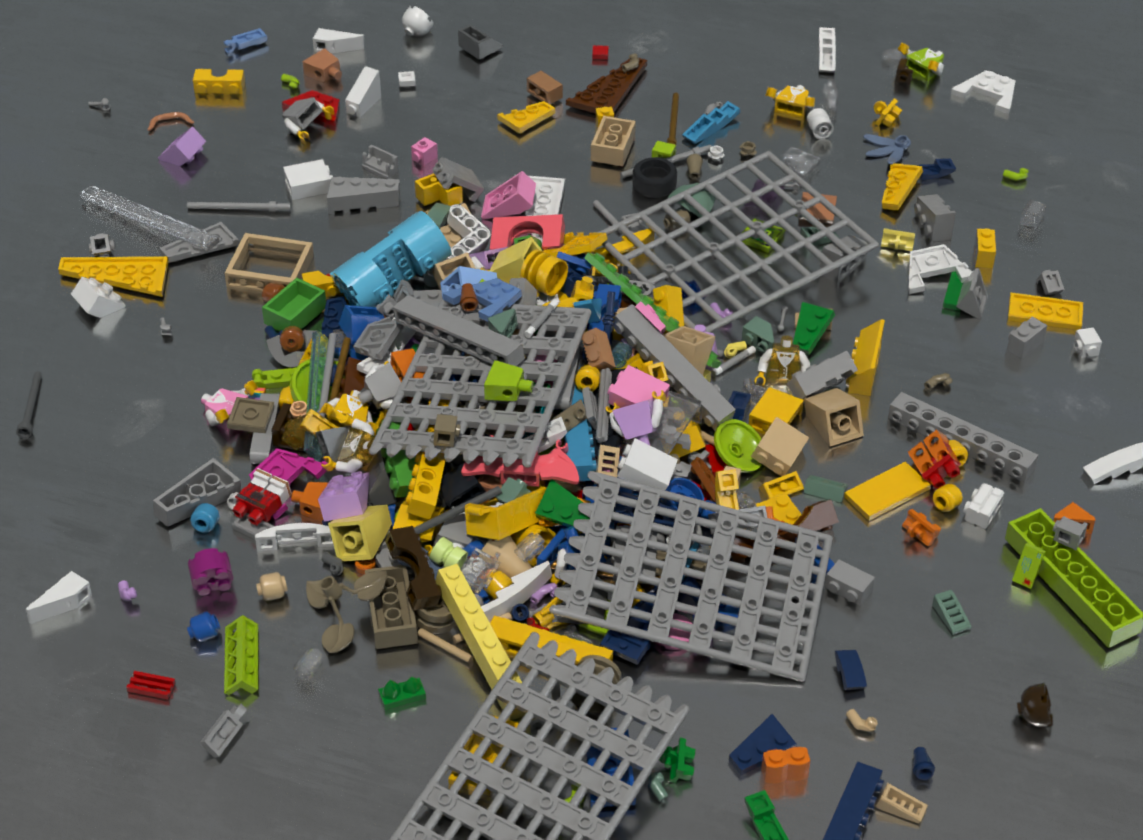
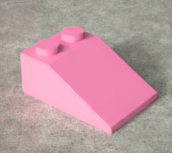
(510, 197)

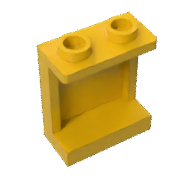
(773, 405)

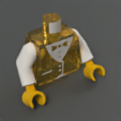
(782, 361)
(355, 448)

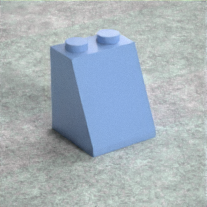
(465, 275)

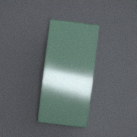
(439, 213)

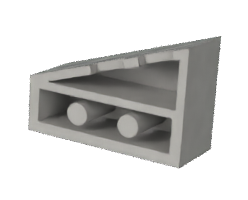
(823, 376)

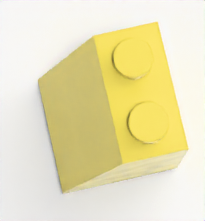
(510, 260)
(360, 535)

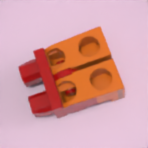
(936, 459)

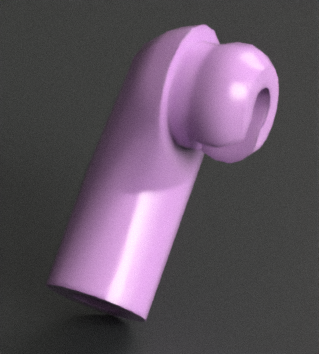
(726, 312)
(544, 590)

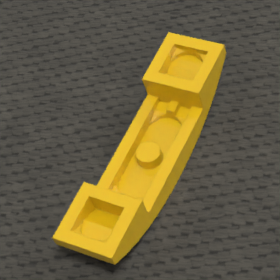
(725, 488)

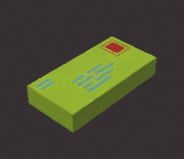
(1028, 565)

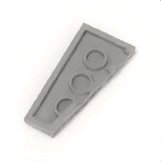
(181, 250)

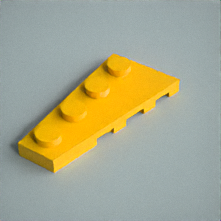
(899, 184)

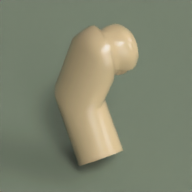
(860, 724)

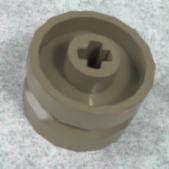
(435, 619)

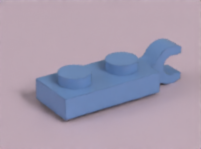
(245, 40)

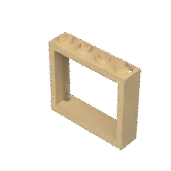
(258, 281)

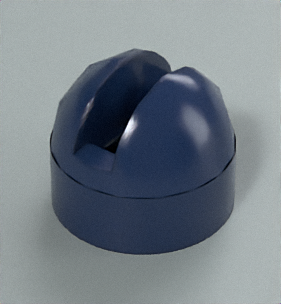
(524, 610)

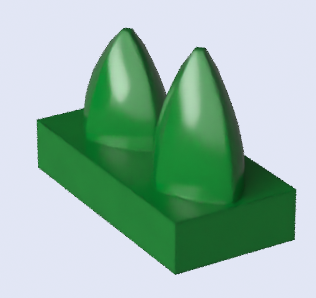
(403, 693)

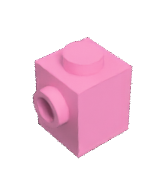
(424, 151)

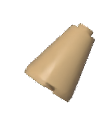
(510, 562)

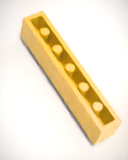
(514, 634)

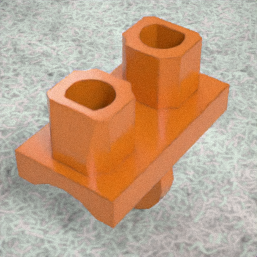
(920, 527)

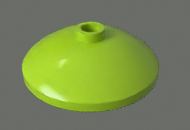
(736, 443)

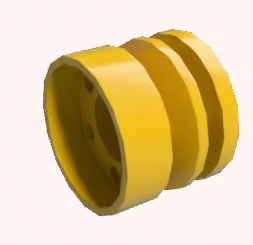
(544, 272)

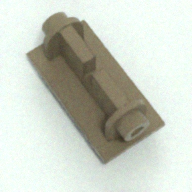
(573, 415)

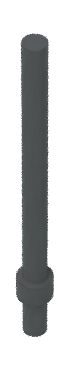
(456, 511)

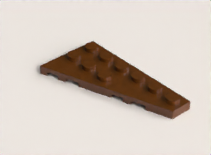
(607, 90)

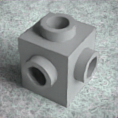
(99, 241)

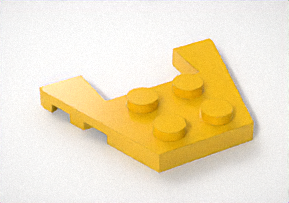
(579, 243)

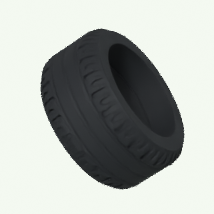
(654, 168)

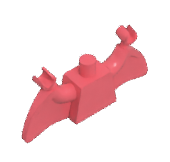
(545, 467)

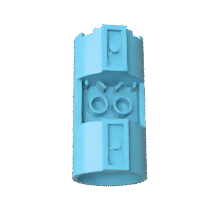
(407, 251)

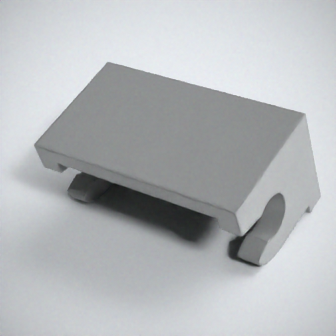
(380, 162)

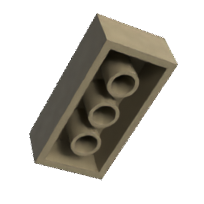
(391, 611)

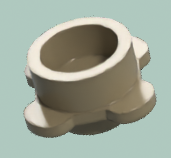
(748, 149)

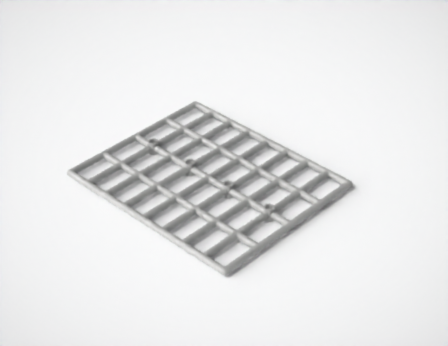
(756, 231)

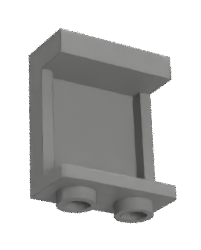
(451, 172)

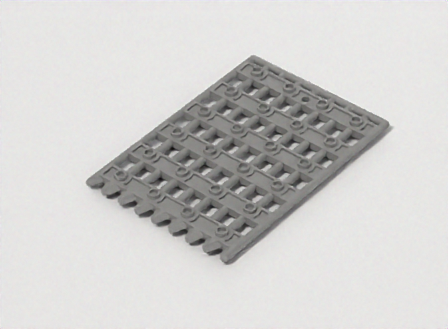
(560, 320)
(673, 569)
(550, 759)

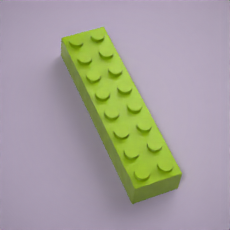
(1078, 580)

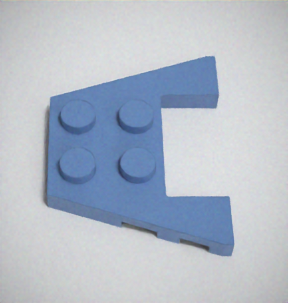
(491, 293)

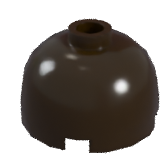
(1036, 706)

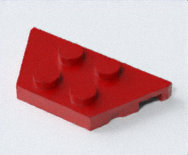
(322, 98)

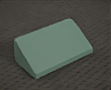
(825, 488)

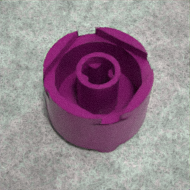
(210, 571)

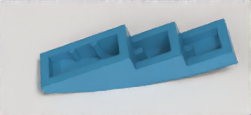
(711, 123)

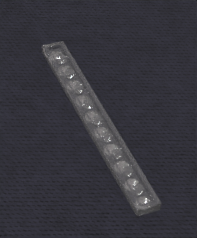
(149, 218)

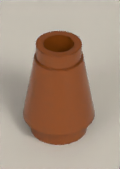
(468, 298)

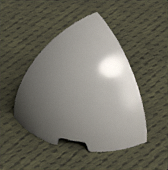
(286, 358)

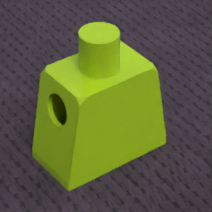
(505, 382)

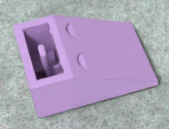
(345, 496)

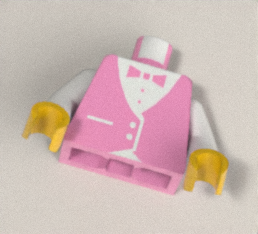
(221, 403)

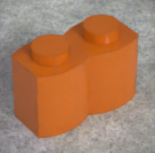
(785, 765)

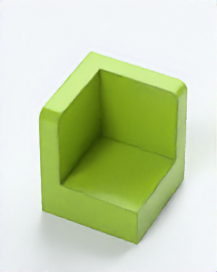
(663, 149)

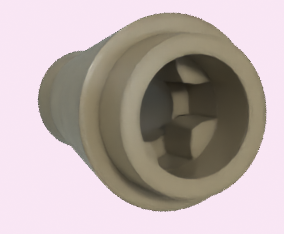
(694, 165)

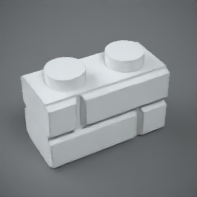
(983, 506)

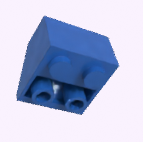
(356, 318)

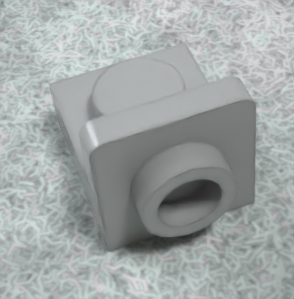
(1051, 282)

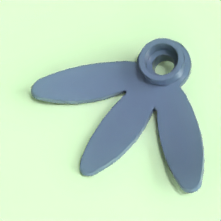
(890, 146)

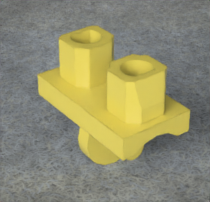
(898, 240)

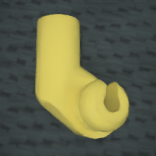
(732, 349)

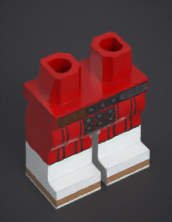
(261, 497)

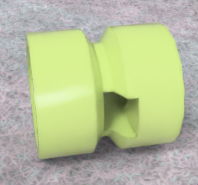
(446, 554)

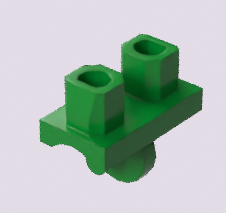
(675, 758)

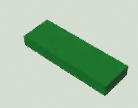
(953, 292)

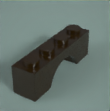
(405, 546)

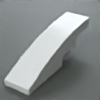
(827, 49)
(1116, 463)
(522, 588)

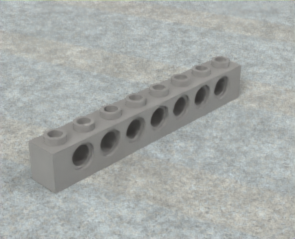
(978, 442)

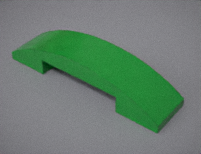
(763, 817)

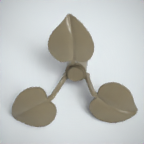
(327, 590)

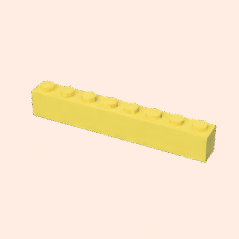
(475, 628)

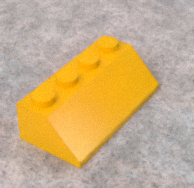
(866, 358)

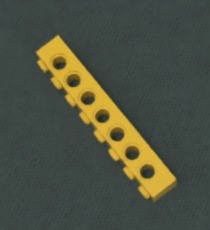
(427, 480)

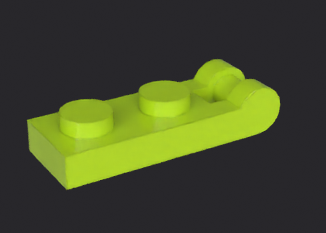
(272, 378)

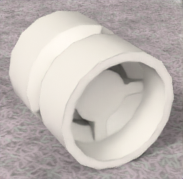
(820, 123)

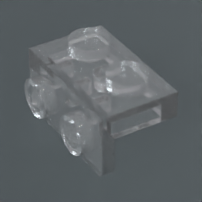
(479, 568)

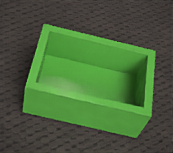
(294, 305)

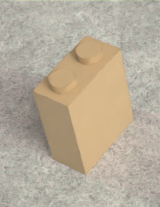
(779, 447)

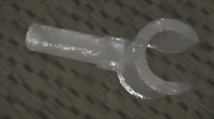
(573, 634)

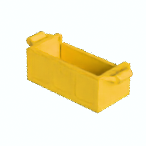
(505, 519)

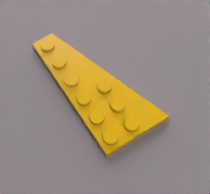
(130, 273)

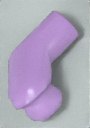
(125, 592)

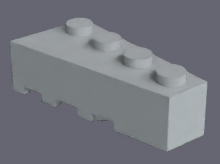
(362, 193)
(208, 484)

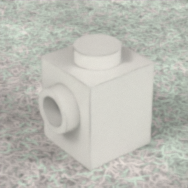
(1087, 342)

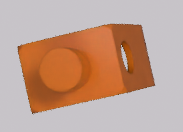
(309, 500)

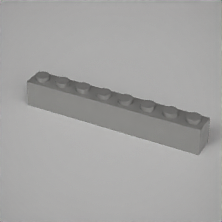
(457, 332)
(680, 372)

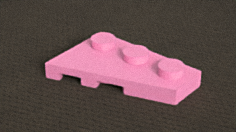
(652, 317)

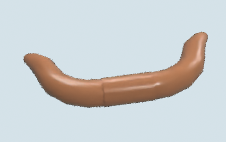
(167, 116)

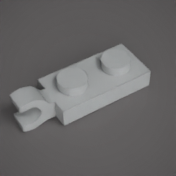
(223, 731)

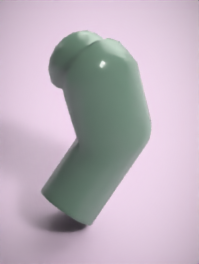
(655, 784)

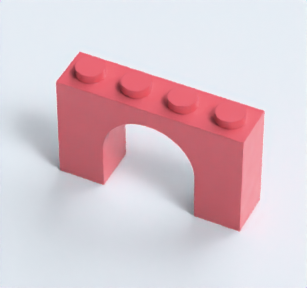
(548, 226)

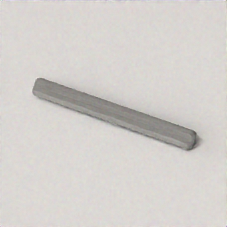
(602, 414)

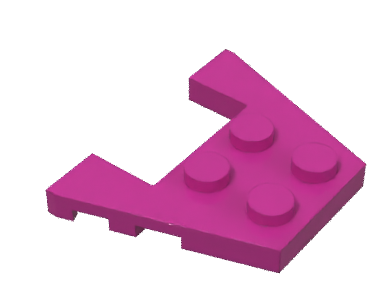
(288, 467)

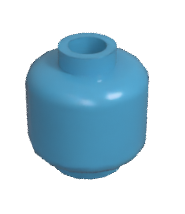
(205, 517)

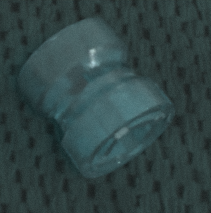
(621, 354)

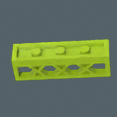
(244, 654)

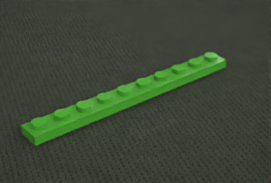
(635, 294)

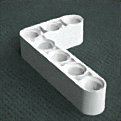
(474, 236)

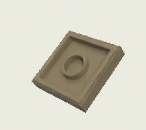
(250, 415)

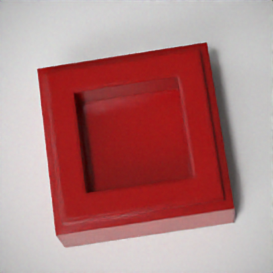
(600, 52)

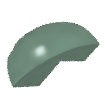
(702, 197)

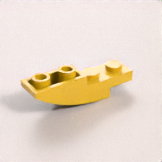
(626, 246)

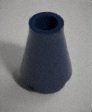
(922, 765)

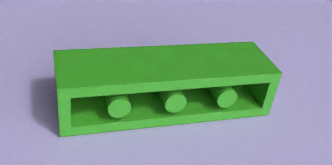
(399, 468)

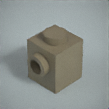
(446, 430)

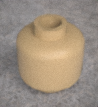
(272, 586)

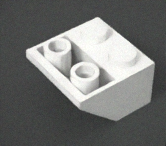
(96, 297)

